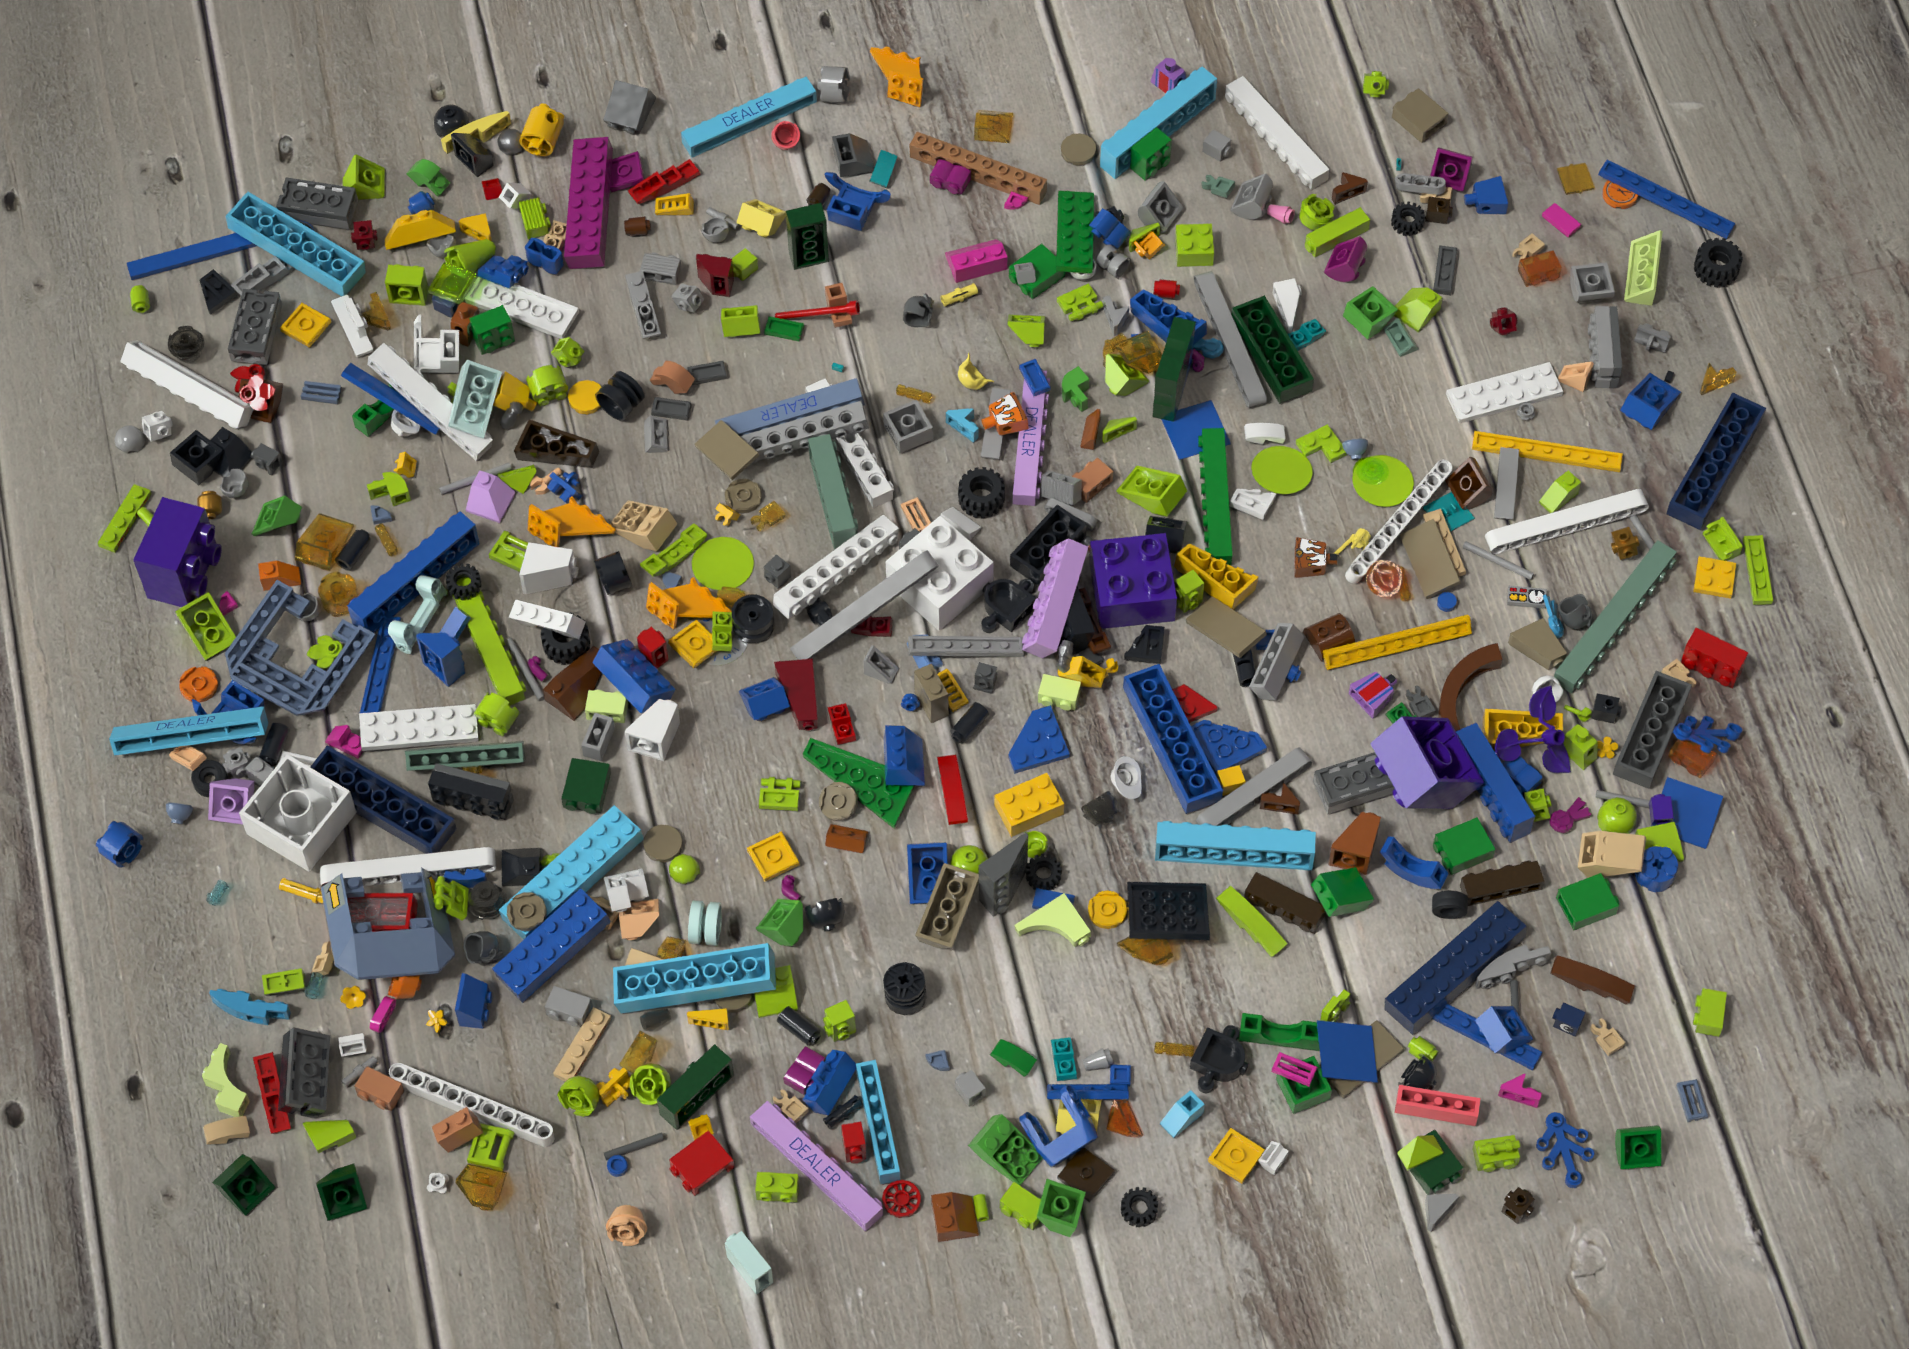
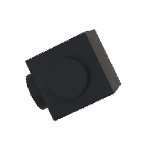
(1606, 708)

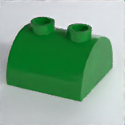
(1638, 1147)

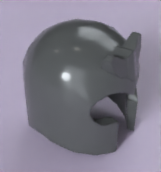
(918, 311)
(1575, 612)
(481, 947)

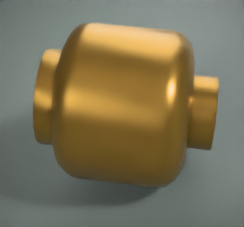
(211, 502)

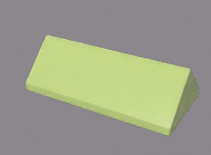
(1643, 269)

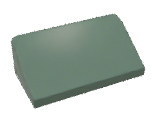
(1400, 337)

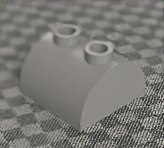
(1253, 197)
(1160, 207)
(1591, 282)

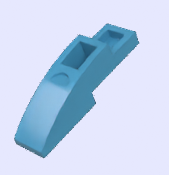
(241, 1006)

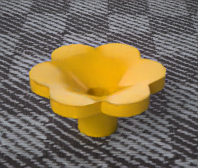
(352, 997)

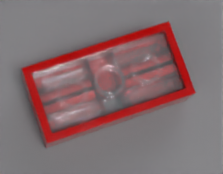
(384, 910)

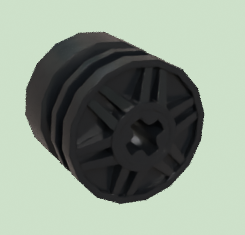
(620, 395)
(904, 988)

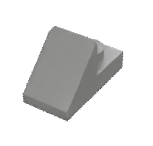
(1115, 317)

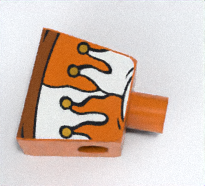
(1006, 416)

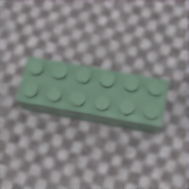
(832, 489)

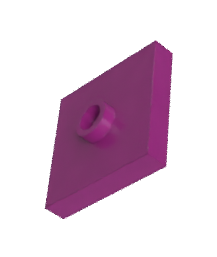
(626, 171)

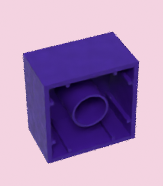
(177, 553)
(1132, 581)
(1426, 763)

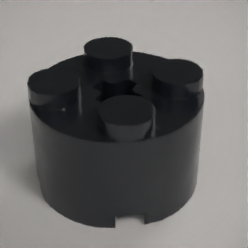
(613, 573)

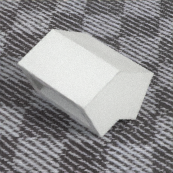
(352, 1044)
(1273, 1157)

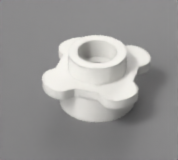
(437, 1177)

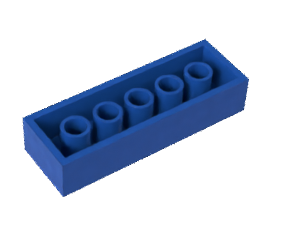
(1498, 790)
(551, 945)

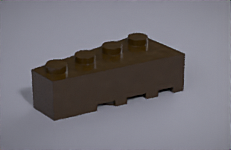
(554, 446)

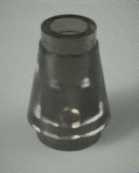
(654, 1019)

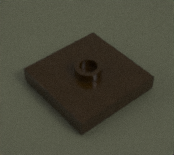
(1086, 1173)

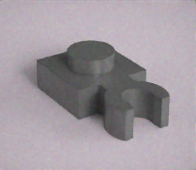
(1420, 705)

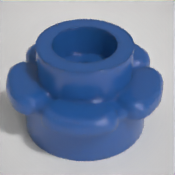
(1294, 673)
(910, 702)

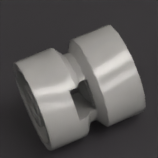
(1111, 259)

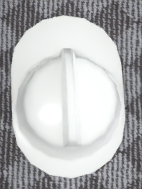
(402, 425)
(1127, 777)

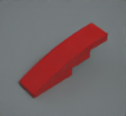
(663, 183)
(952, 789)
(269, 1085)

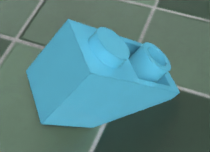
(1183, 1114)

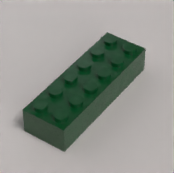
(1272, 349)

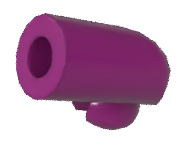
(1198, 361)
(536, 669)
(788, 888)

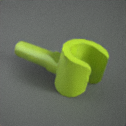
(1583, 715)

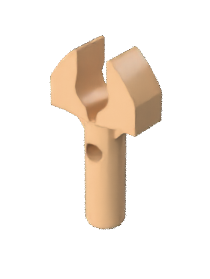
(543, 482)

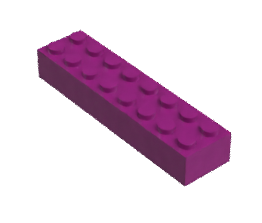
(588, 203)

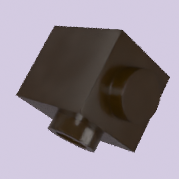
(1438, 210)

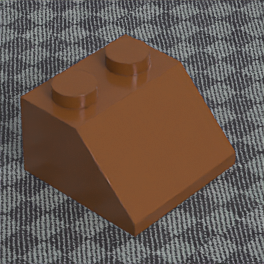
(954, 1216)

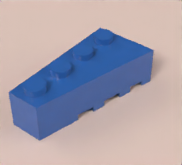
(1159, 315)

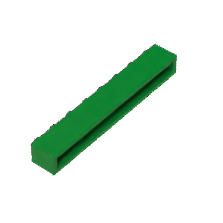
(1216, 493)

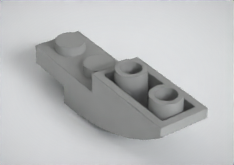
(642, 305)
(1504, 967)

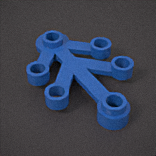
(1684, 732)
(1564, 1146)

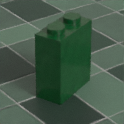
(586, 786)
(1439, 1171)

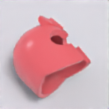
(785, 135)

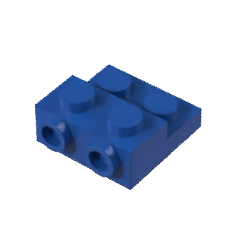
(504, 271)

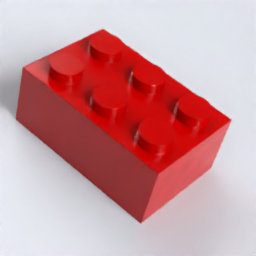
(1714, 658)

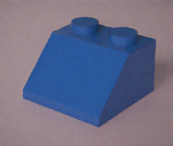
(764, 699)
(472, 1002)
(1503, 1029)

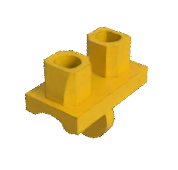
(614, 1088)

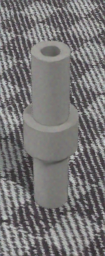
(714, 213)
(358, 1070)

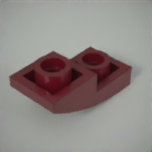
(875, 627)

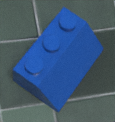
(441, 656)
(903, 757)

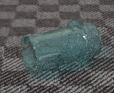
(215, 895)
(312, 990)

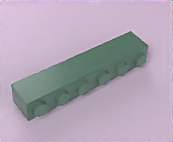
(465, 755)

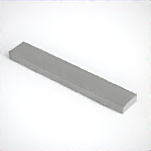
(965, 646)

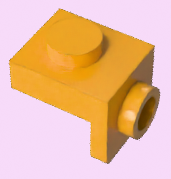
(1149, 245)

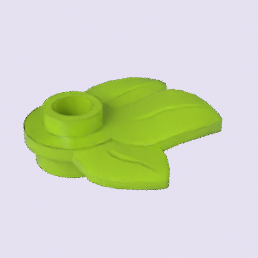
(323, 651)

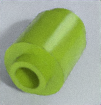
(139, 299)
(1419, 1046)

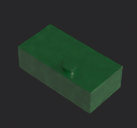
(807, 236)
(695, 1086)

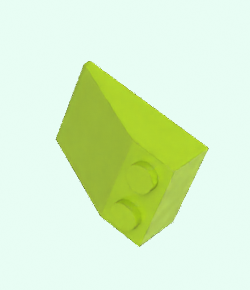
(1153, 489)
(206, 626)

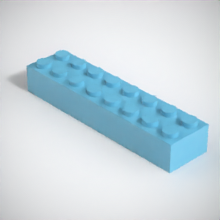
(1166, 114)
(295, 244)
(1235, 845)
(582, 862)
(694, 978)

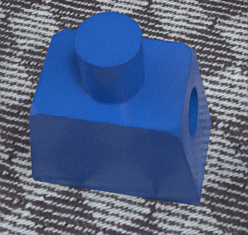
(1488, 197)

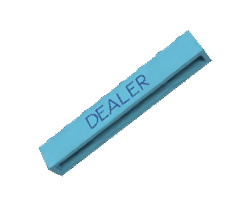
(748, 117)
(189, 731)

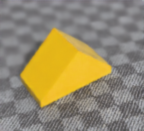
(476, 227)

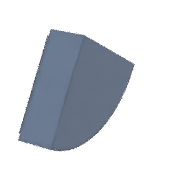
(380, 515)
(670, 579)
(938, 1060)

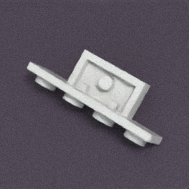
(353, 324)

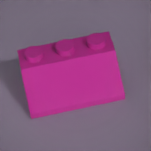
(977, 260)

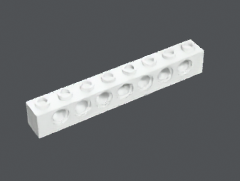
(875, 494)
(835, 567)

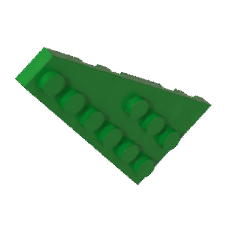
(863, 776)

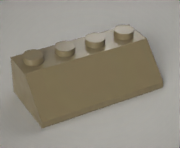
(947, 907)

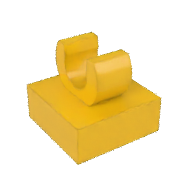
(405, 465)
(727, 512)
(700, 1125)

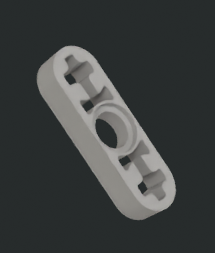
(1432, 184)
(1084, 517)

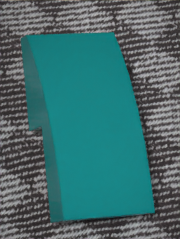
(883, 168)
(1307, 334)
(1063, 1059)

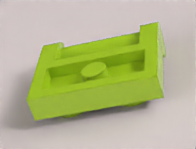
(508, 554)
(483, 1146)

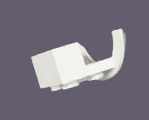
(436, 354)

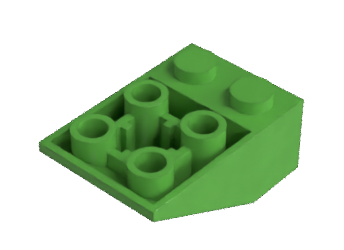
(1005, 1149)

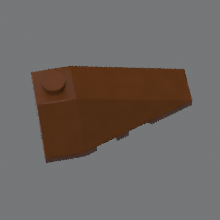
(570, 687)

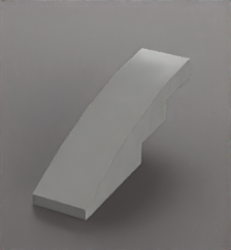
(262, 275)
(992, 440)
(1506, 483)

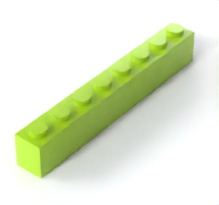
(491, 647)

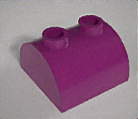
(1452, 167)
(1346, 260)

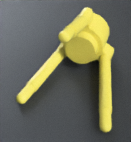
(1359, 540)

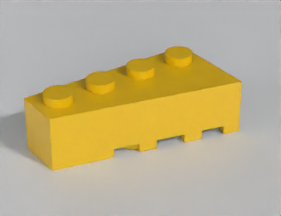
(1220, 580)
(1521, 721)

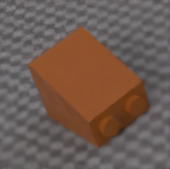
(1356, 843)

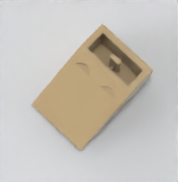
(644, 524)
(1611, 853)

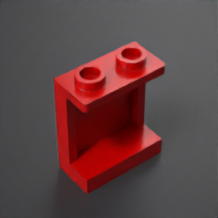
(700, 1162)

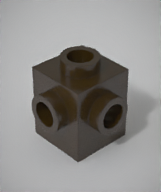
(1518, 1204)

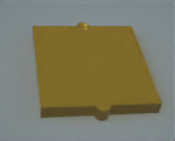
(1575, 178)

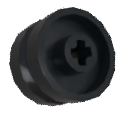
(752, 618)

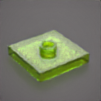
(452, 283)

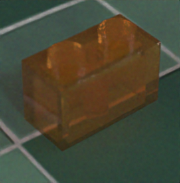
(1539, 268)
(1691, 757)

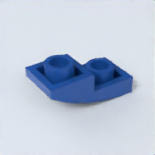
(468, 880)

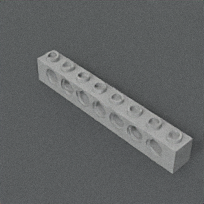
(802, 427)

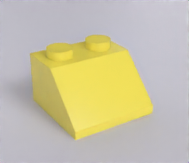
(760, 217)
(1065, 1121)

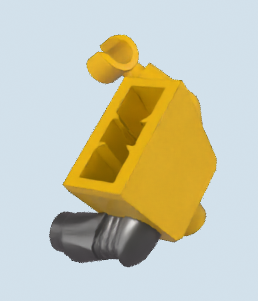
(513, 398)
(1081, 668)

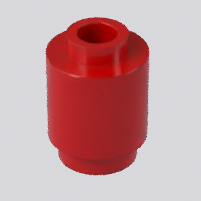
(1166, 288)

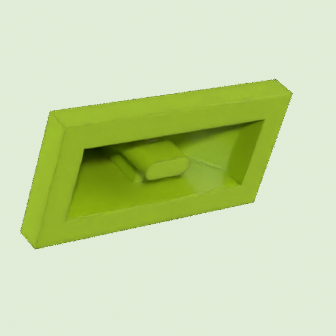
(1140, 233)
(1118, 427)
(519, 478)
(1419, 1151)

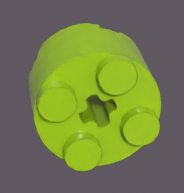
(547, 384)
(496, 713)

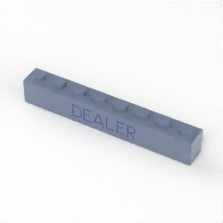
(795, 407)

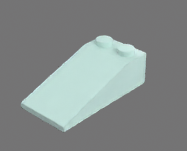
(474, 398)

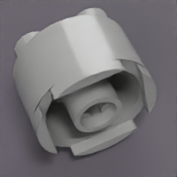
(834, 84)

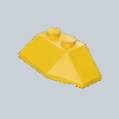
(418, 227)

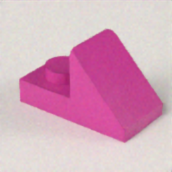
(345, 740)
(1514, 1091)

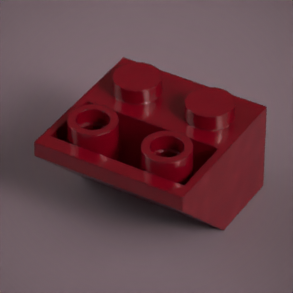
(715, 274)

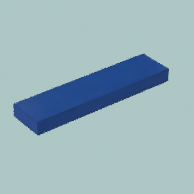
(1091, 1091)

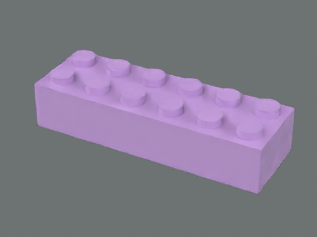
(1054, 598)

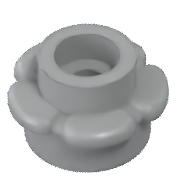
(1526, 407)

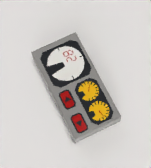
(1526, 597)

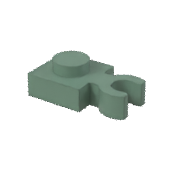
(1220, 187)

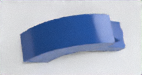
(1415, 870)

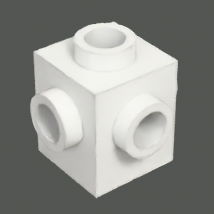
(156, 425)

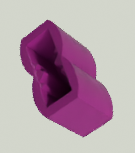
(950, 177)
(802, 1070)

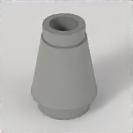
(1099, 1059)

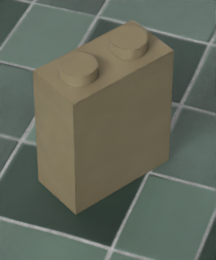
(1420, 115)
(931, 693)

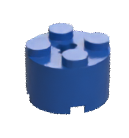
(120, 843)
(1658, 869)

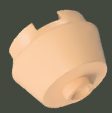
(626, 1225)

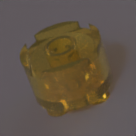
(337, 592)

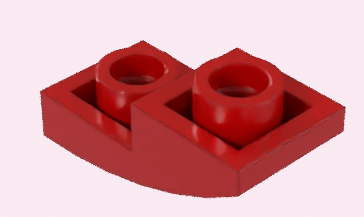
(841, 724)

